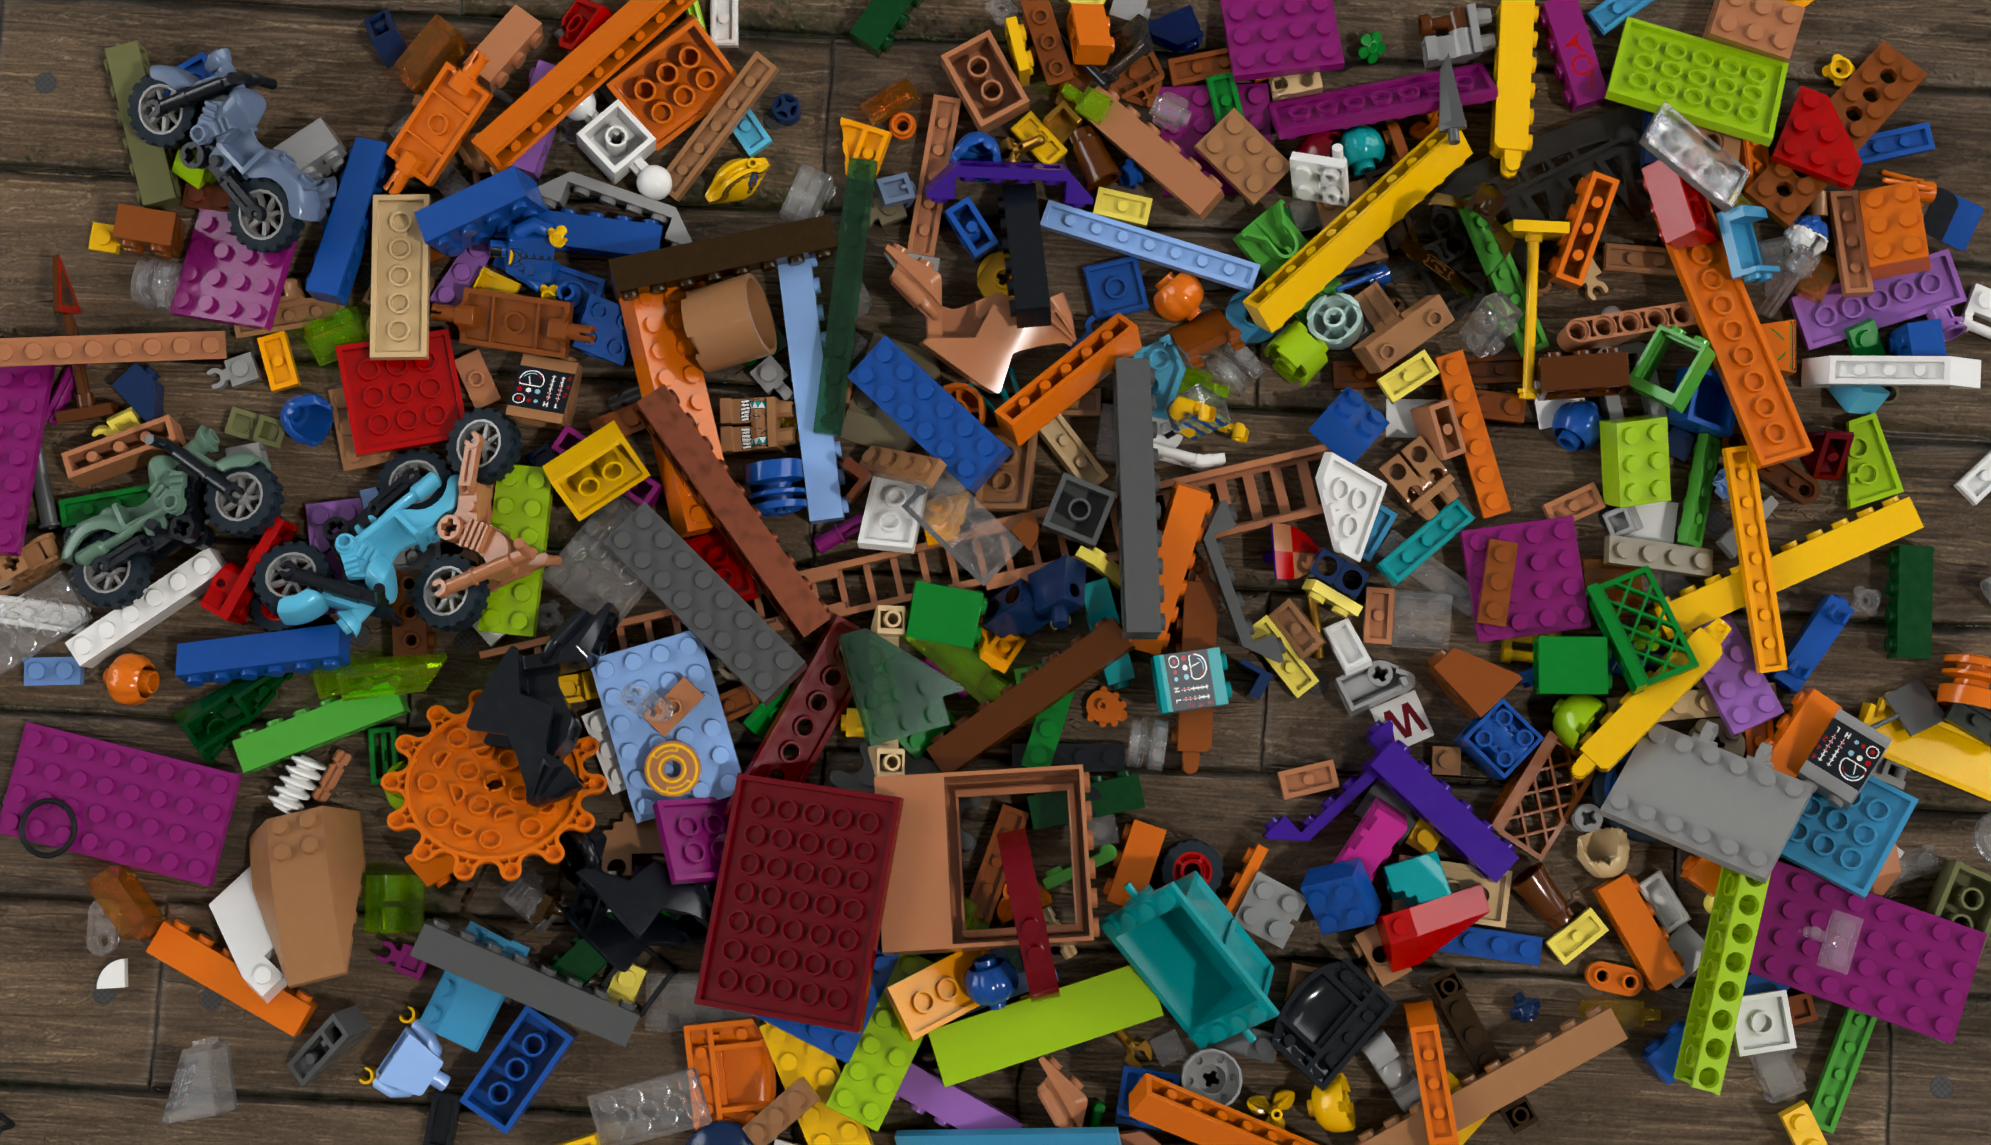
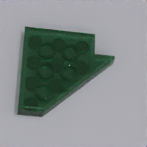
(892, 688)

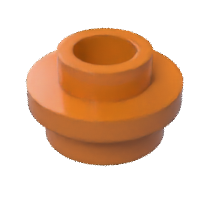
(902, 117)

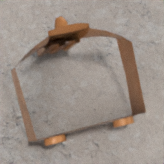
(1396, 332)

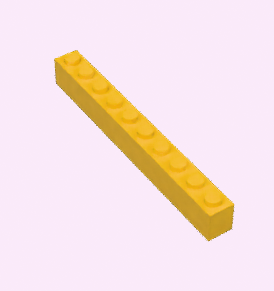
(1355, 230)
(1795, 563)

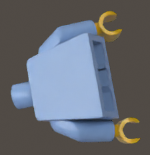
(411, 1063)

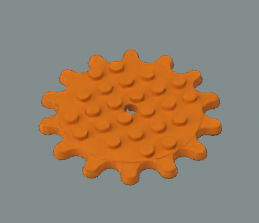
(464, 819)

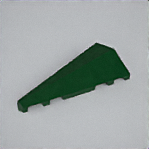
(222, 714)

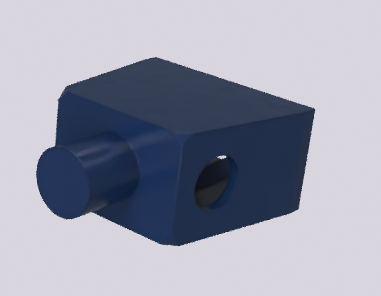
(1058, 589)

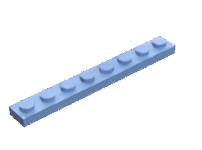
(1150, 246)

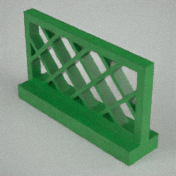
(1622, 649)

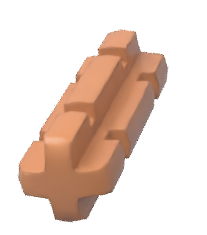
(331, 776)

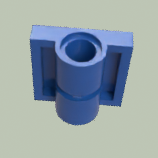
(611, 337)

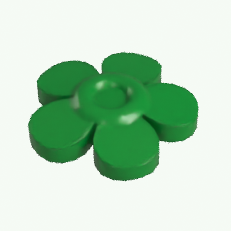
(1371, 47)

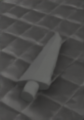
(1450, 107)

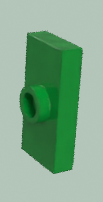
(763, 717)

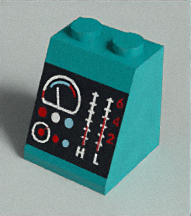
(1190, 680)

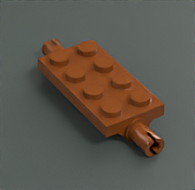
(515, 322)

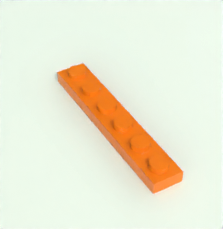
(1479, 455)

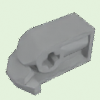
(1363, 692)

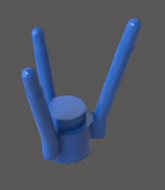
(1370, 274)

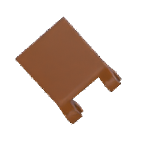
(1204, 335)

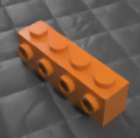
(1586, 224)

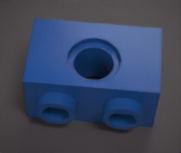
(971, 230)

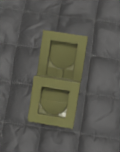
(255, 427)

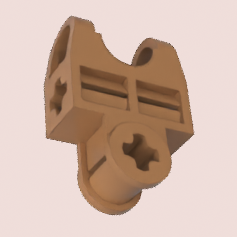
(32, 565)

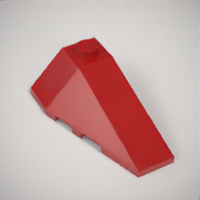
(1424, 928)

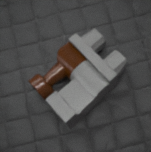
(1463, 35)

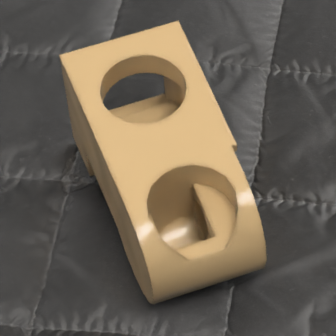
(1295, 85)

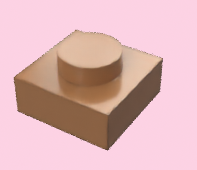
(1445, 760)

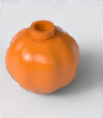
(1178, 297)
(131, 679)

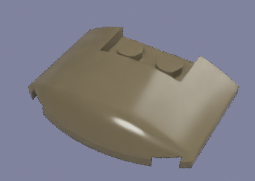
(868, 423)

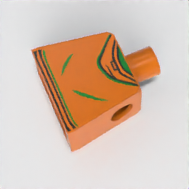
(1782, 342)

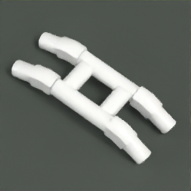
(1188, 459)

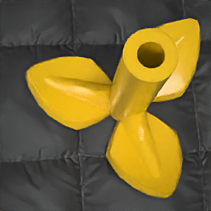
(1281, 1101)

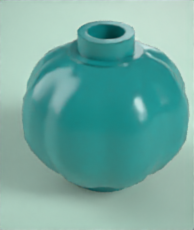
(1362, 149)

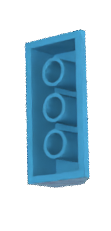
(463, 1008)

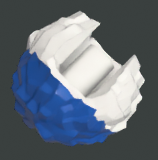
(1808, 231)

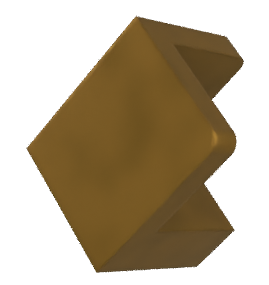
(1062, 122)

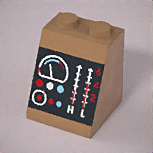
(545, 392)

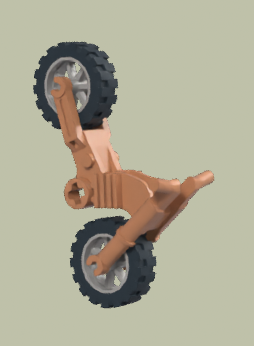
(504, 558)

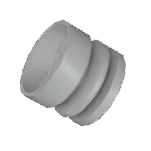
(1226, 1070)

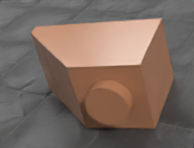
(1439, 428)

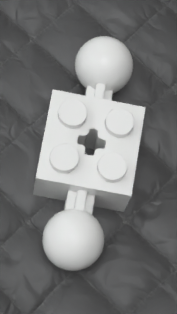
(618, 160)

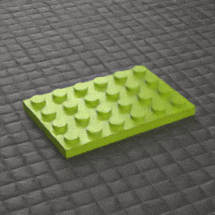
(1699, 79)

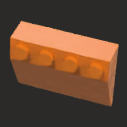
(673, 80)

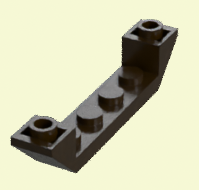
(1475, 1041)

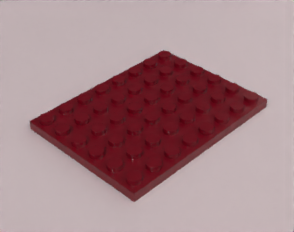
(799, 902)

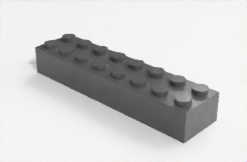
(705, 604)

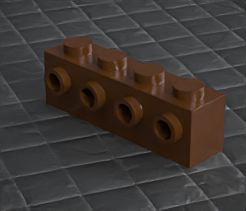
(414, 635)

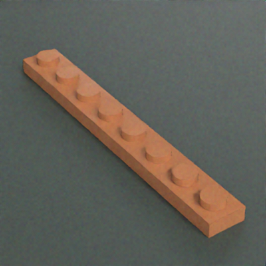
(113, 348)

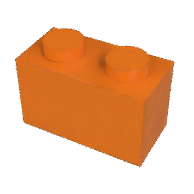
(1089, 34)

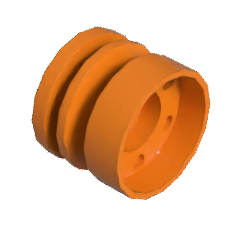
(1970, 680)

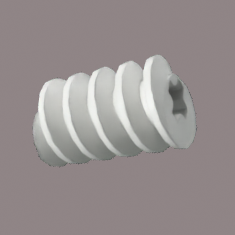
(296, 783)

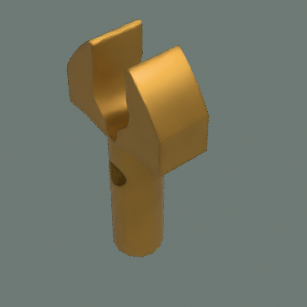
(1020, 148)
(1131, 1044)

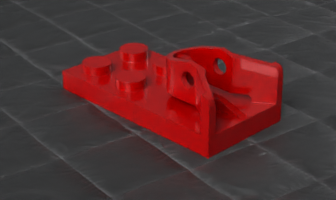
(235, 590)

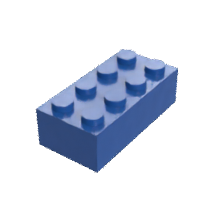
(480, 211)
(518, 1068)

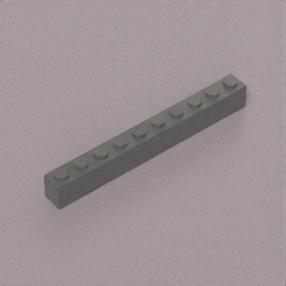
(1137, 499)

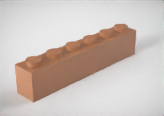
(1159, 158)

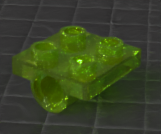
(394, 904)

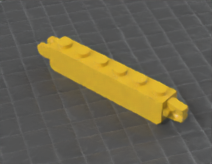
(1512, 77)
(1642, 711)

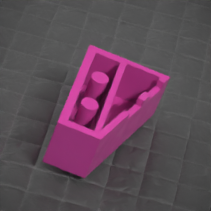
(1375, 836)

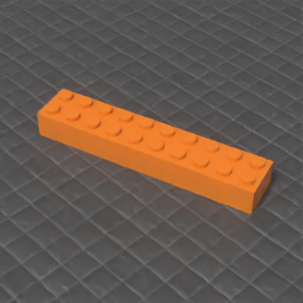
(667, 357)

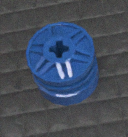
(775, 482)

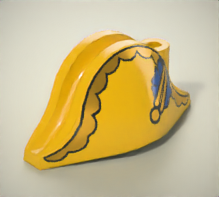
(737, 180)

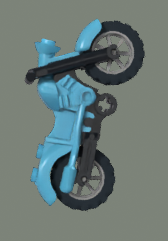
(363, 548)

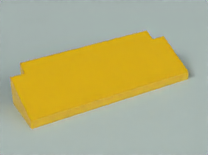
(1937, 752)

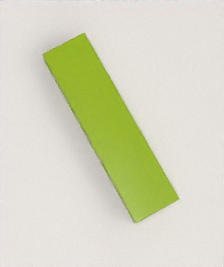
(1720, 981)
(1041, 1027)

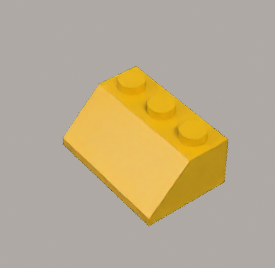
(596, 471)

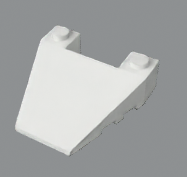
(248, 937)

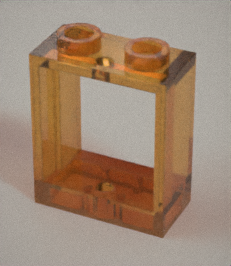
(429, 53)
(126, 903)

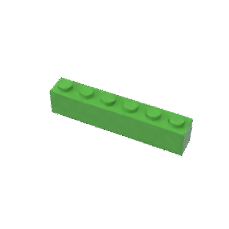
(314, 729)

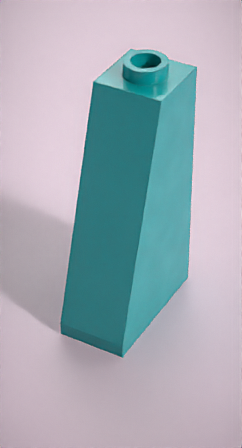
(1096, 606)

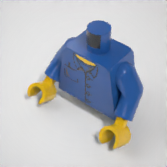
(530, 253)

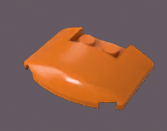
(732, 1067)

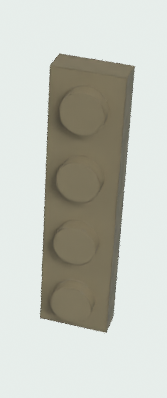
(1659, 556)

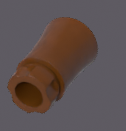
(1093, 159)
(1542, 895)

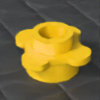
(1843, 64)

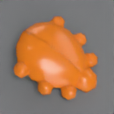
(1105, 707)

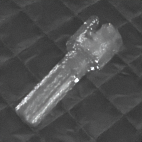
(1798, 265)

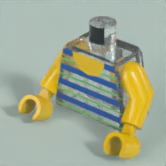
(1200, 413)

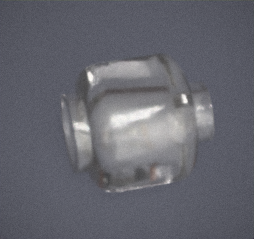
(1170, 111)

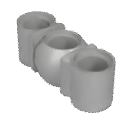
(1392, 1069)

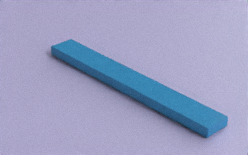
(1011, 1136)

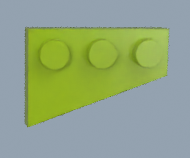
(1869, 464)

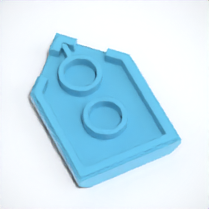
(1168, 372)

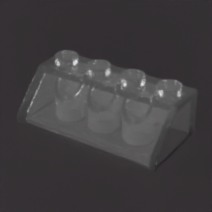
(963, 527)

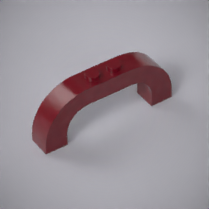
(1028, 915)

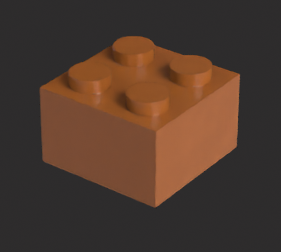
(149, 231)

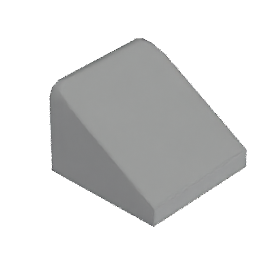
(1622, 521)

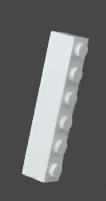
(156, 605)

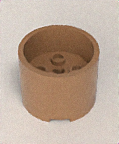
(729, 323)

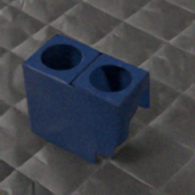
(1342, 567)
(1013, 611)

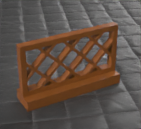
(1518, 787)

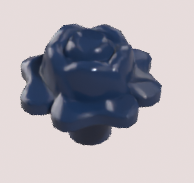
(1525, 1008)

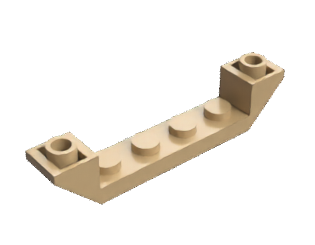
(887, 757)

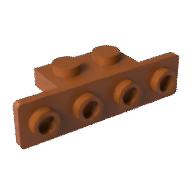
(1046, 41)

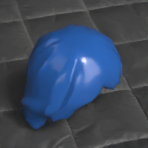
(977, 147)
(307, 418)

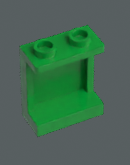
(945, 614)
(1571, 665)

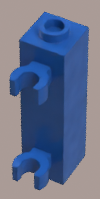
(1812, 642)

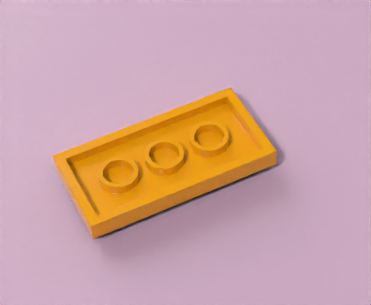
(933, 995)

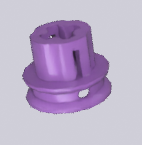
(1951, 325)

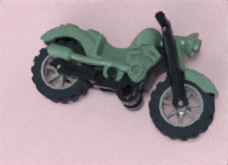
(129, 541)

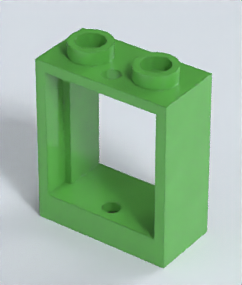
(1653, 355)

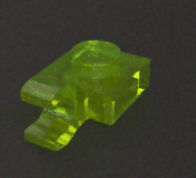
(1090, 104)
(1197, 376)

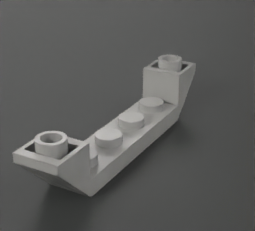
(558, 190)

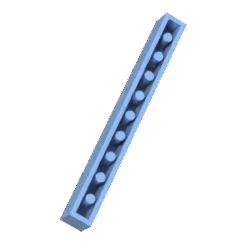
(806, 352)

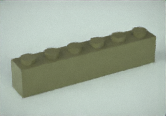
(150, 164)

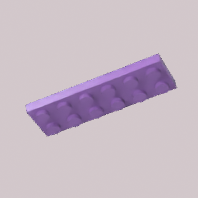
(1892, 302)

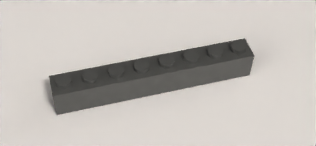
(526, 982)

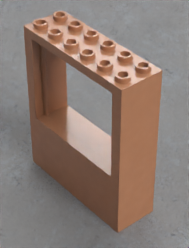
(926, 878)

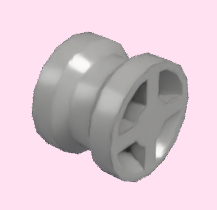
(1581, 816)

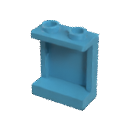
(1742, 244)

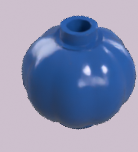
(1577, 425)
(991, 981)

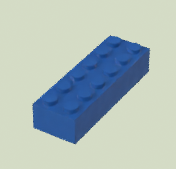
(930, 414)

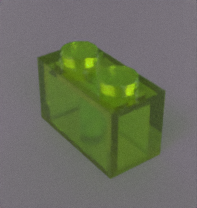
(339, 329)

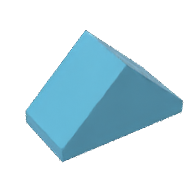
(1859, 398)

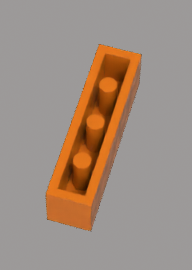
(1638, 931)

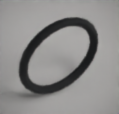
(74, 827)

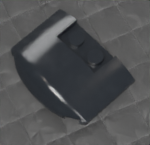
(1329, 1020)

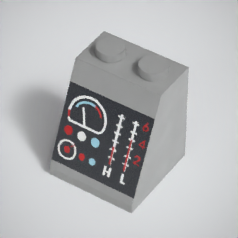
(1844, 759)

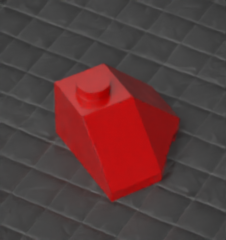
(581, 21)

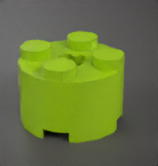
(1297, 353)

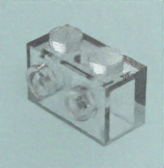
(1490, 324)

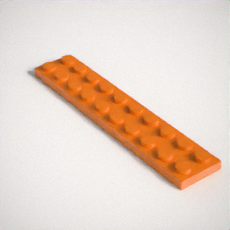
(1742, 352)

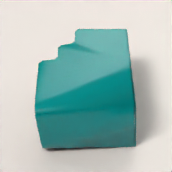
(1416, 879)

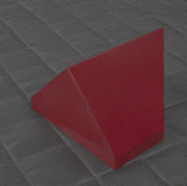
(1829, 454)

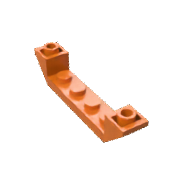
(1431, 1073)

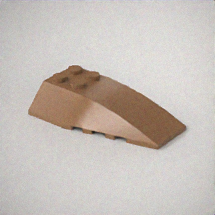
(309, 888)

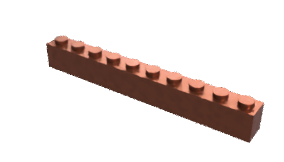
(731, 512)

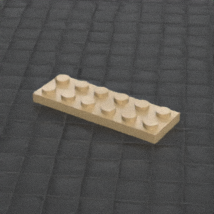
(399, 279)

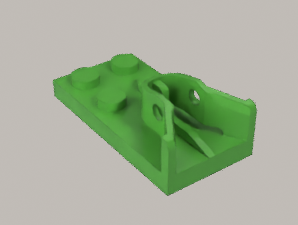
(1272, 242)

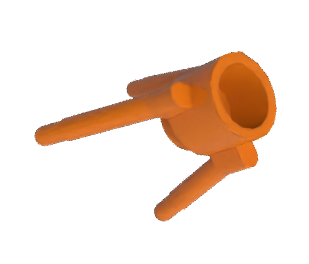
(1927, 189)

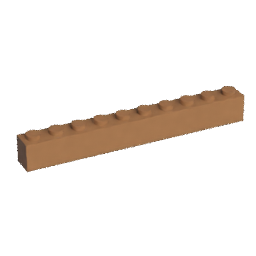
(1511, 1078)

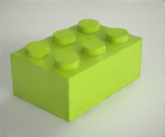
(1635, 460)

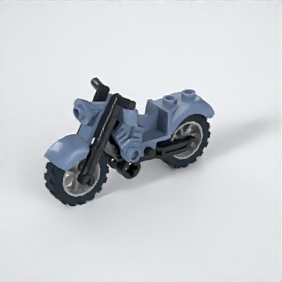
(222, 122)

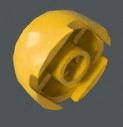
(1333, 1106)

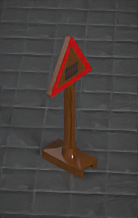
(66, 303)

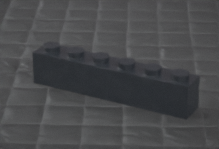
(1026, 256)

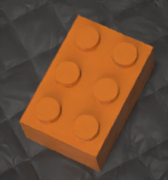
(1894, 230)

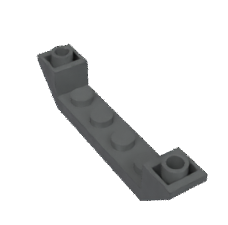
(1222, 520)

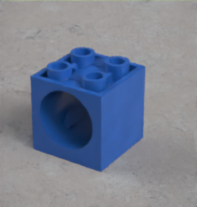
(1498, 740)

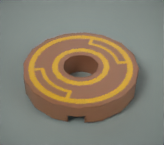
(672, 785)

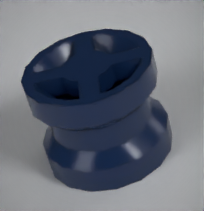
(785, 103)

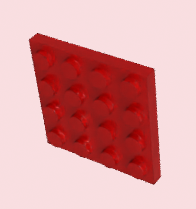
(400, 401)

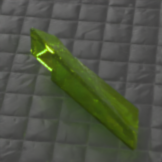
(963, 667)
(379, 676)

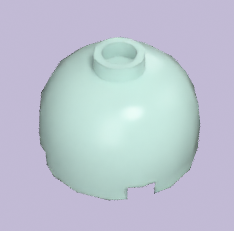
(1336, 320)

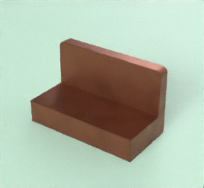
(859, 475)

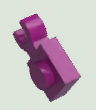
(405, 963)

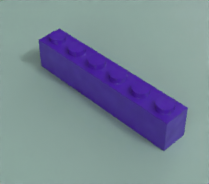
(1441, 810)

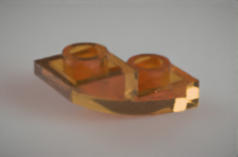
(1819, 281)

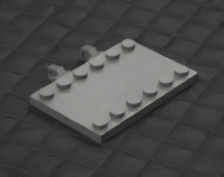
(1709, 799)

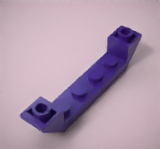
(943, 185)
(1284, 829)

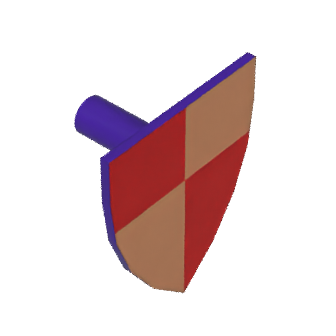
(1291, 552)

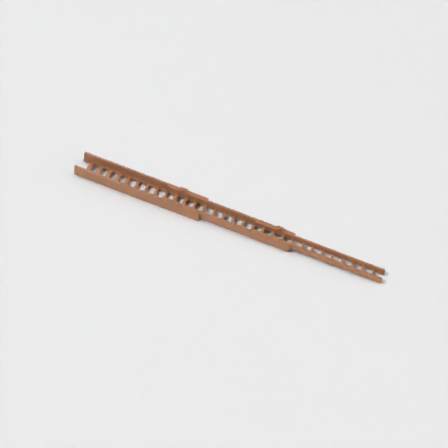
(1003, 580)

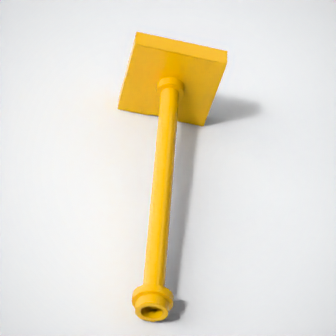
(1533, 232)

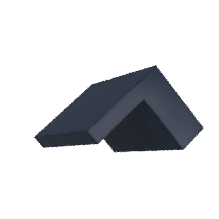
(1260, 680)

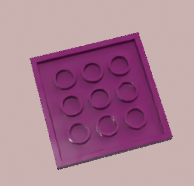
(1281, 37)
(1254, 104)
(228, 281)
(1546, 578)

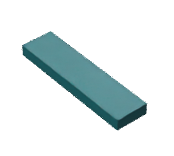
(1425, 542)

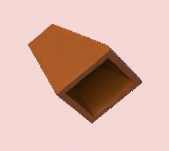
(1470, 681)

